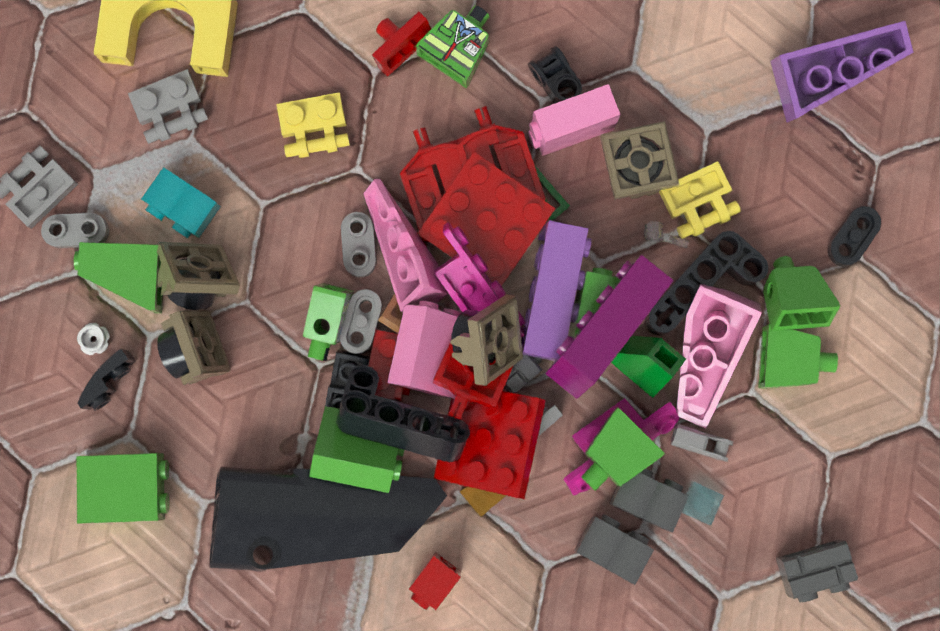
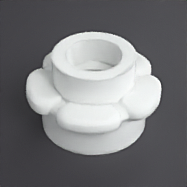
(85, 335)

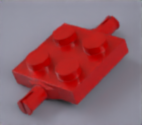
(461, 382)

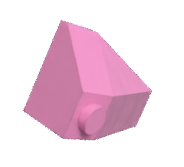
(404, 253)
(713, 342)

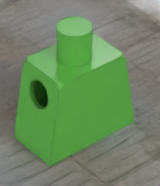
(798, 297)
(792, 359)
(619, 452)

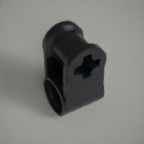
(554, 73)

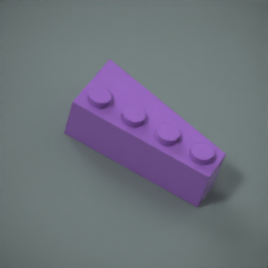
(827, 69)
(554, 288)

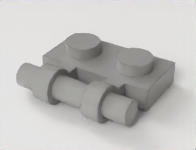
(165, 98)
(41, 192)

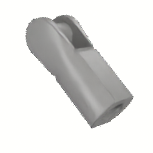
(697, 440)

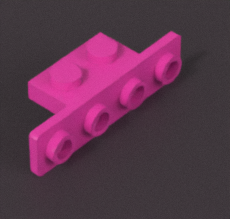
(466, 277)
(658, 423)

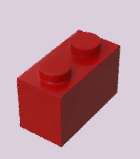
(434, 582)

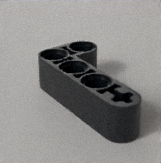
(691, 281)
(397, 423)

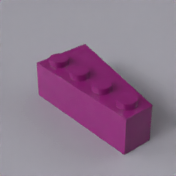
(609, 327)

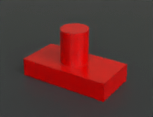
(399, 41)

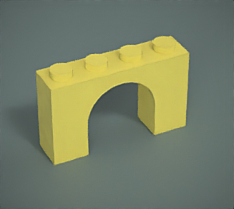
(213, 34)

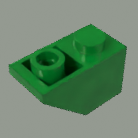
(648, 362)

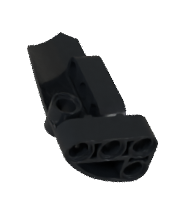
(312, 518)

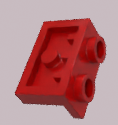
(381, 361)

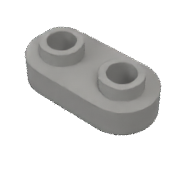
(74, 229)
(358, 243)
(361, 322)

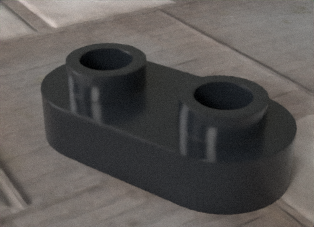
(853, 237)

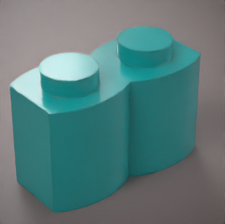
(180, 203)

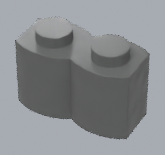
(651, 500)
(614, 549)

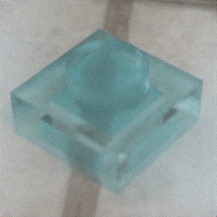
(702, 503)

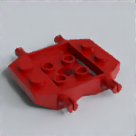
(451, 156)

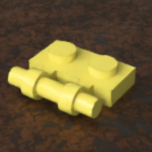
(311, 116)
(696, 190)

